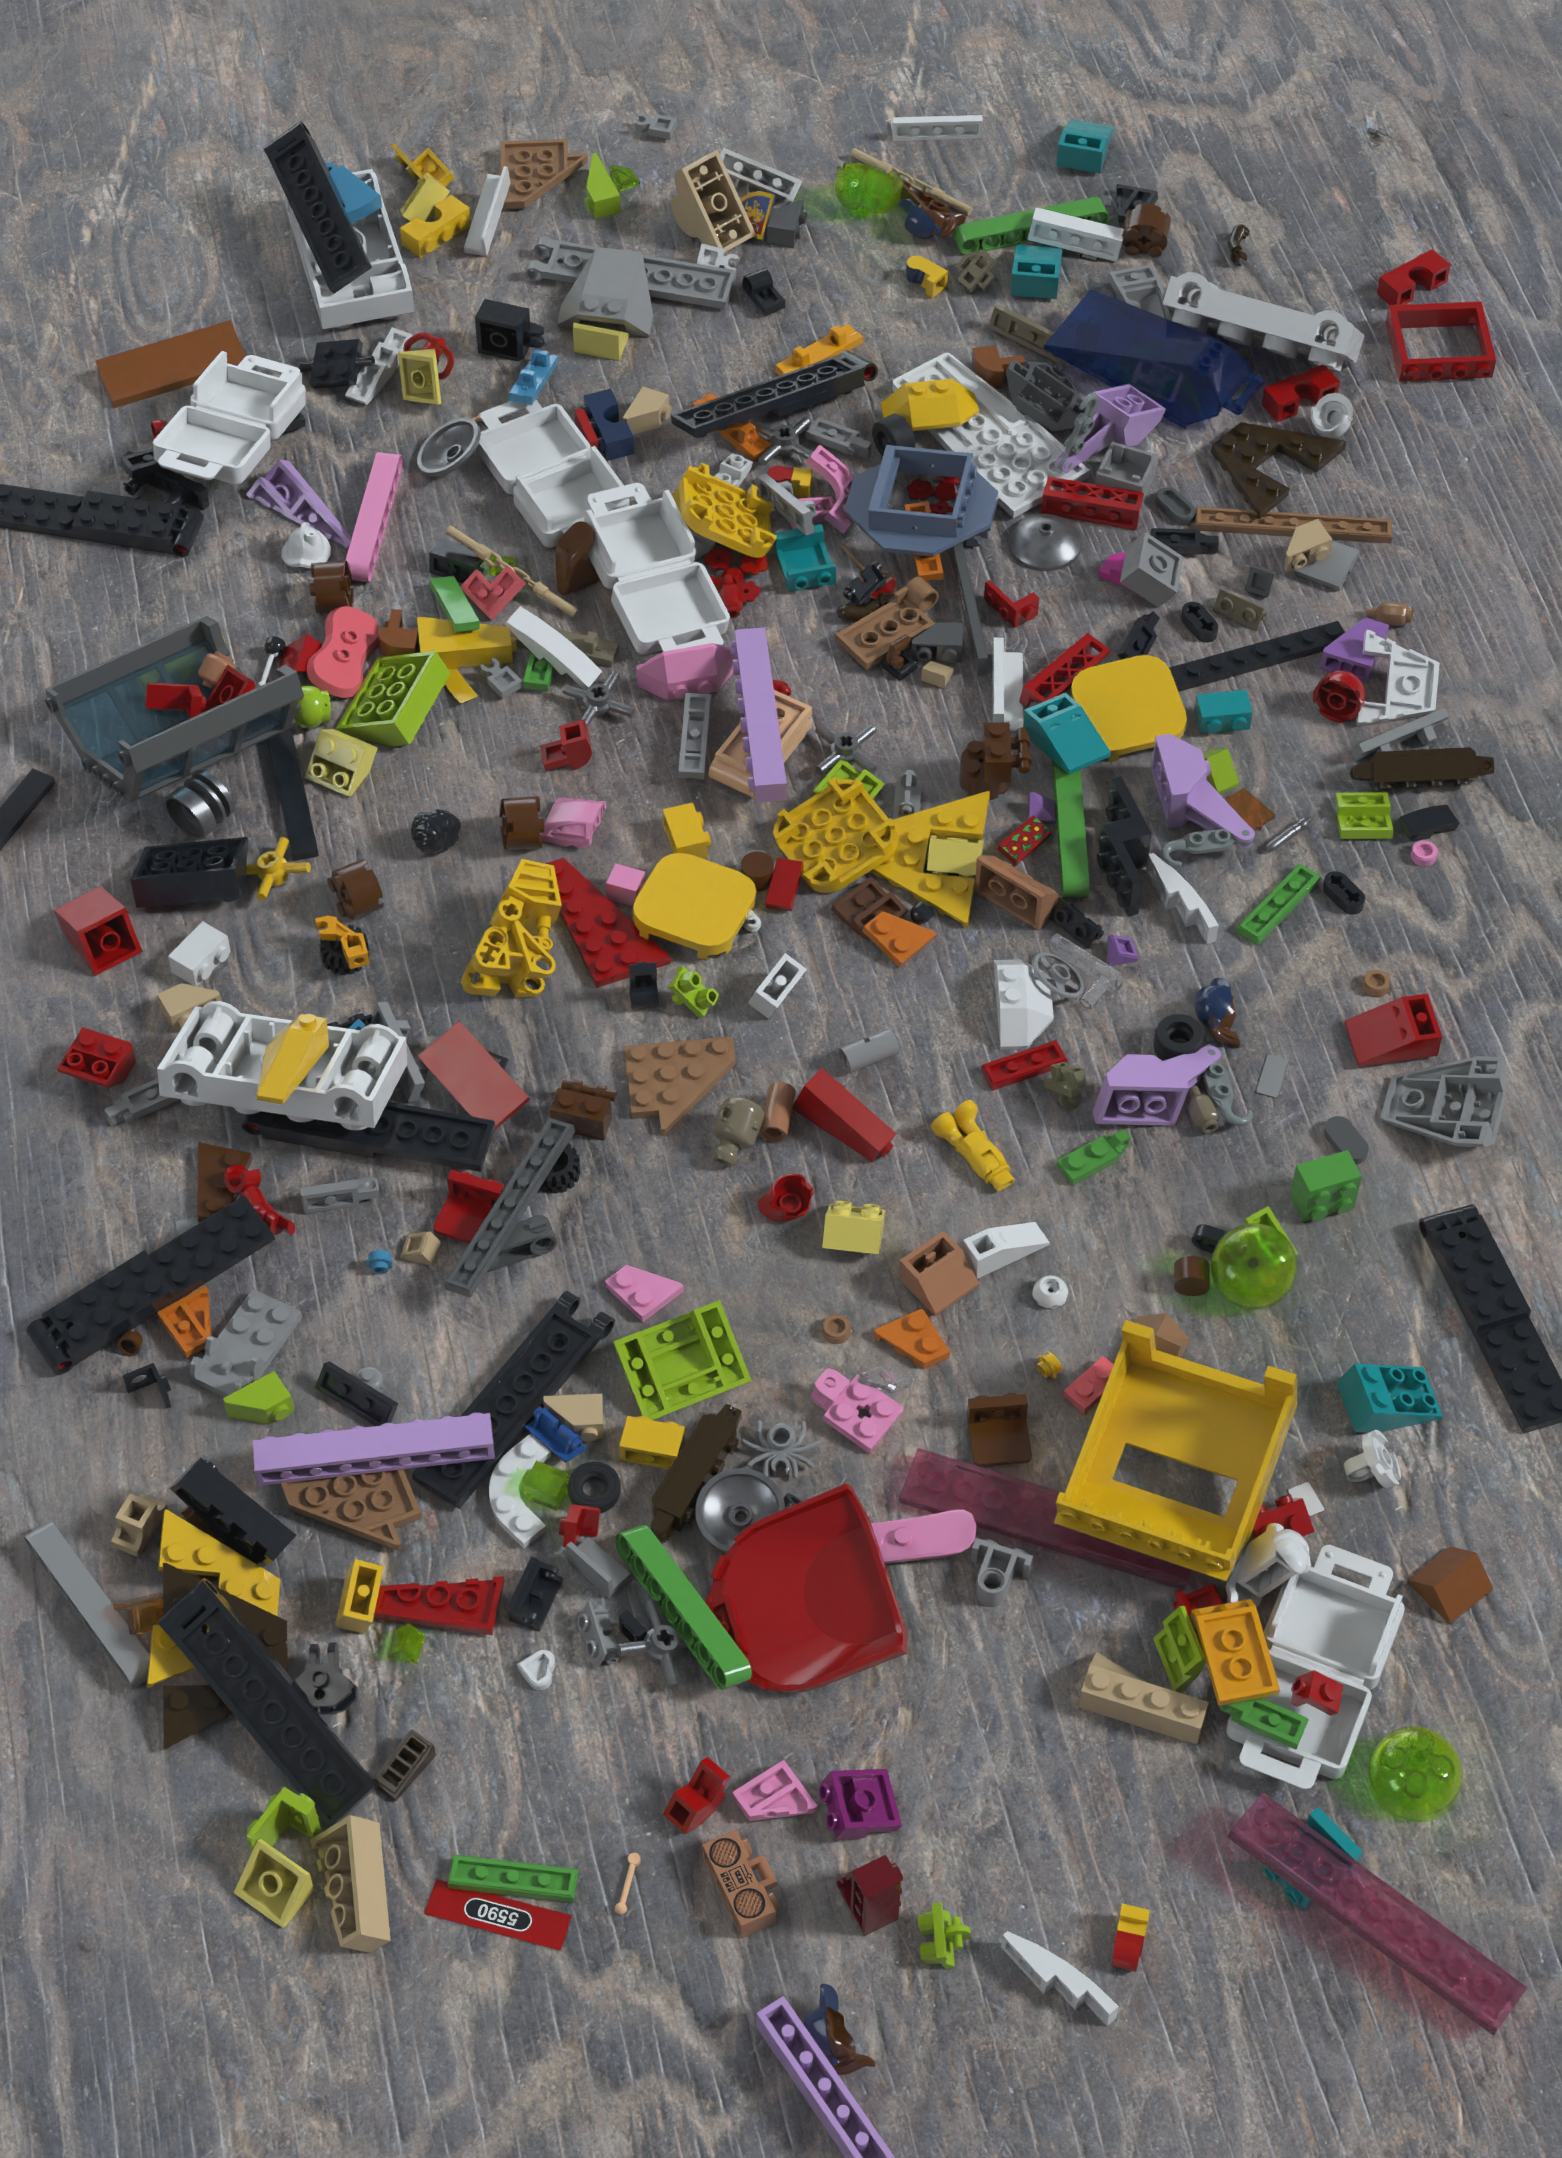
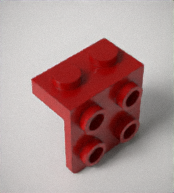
(466, 1205)

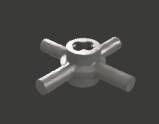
(783, 440)
(599, 699)
(845, 747)
(659, 1645)

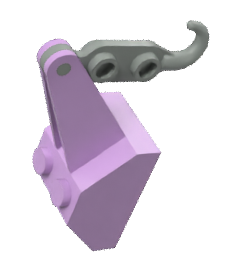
(1111, 415)
(1187, 795)
(1154, 1090)

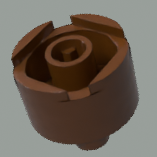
(1146, 230)
(331, 585)
(972, 773)
(521, 823)
(356, 890)

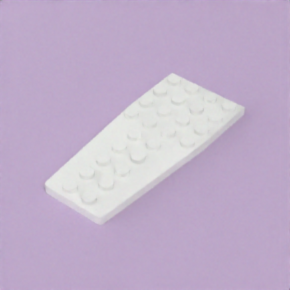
(1006, 445)

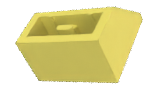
(340, 761)
(853, 1227)

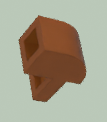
(990, 366)
(395, 639)

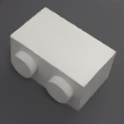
(199, 954)
(777, 986)

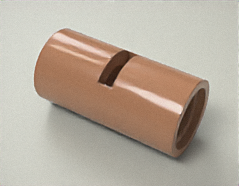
(777, 1112)

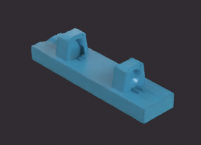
(533, 377)

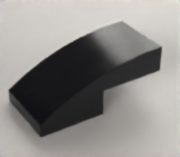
(1424, 822)

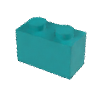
(1223, 711)

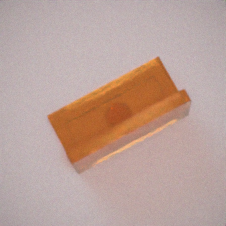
(142, 1612)

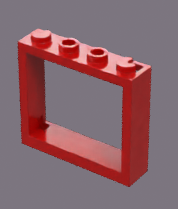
(1440, 316)

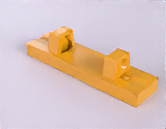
(829, 346)

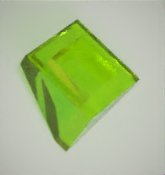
(623, 177)

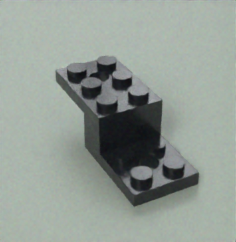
(1124, 846)

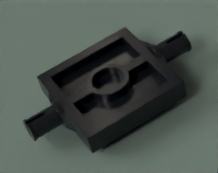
(336, 363)

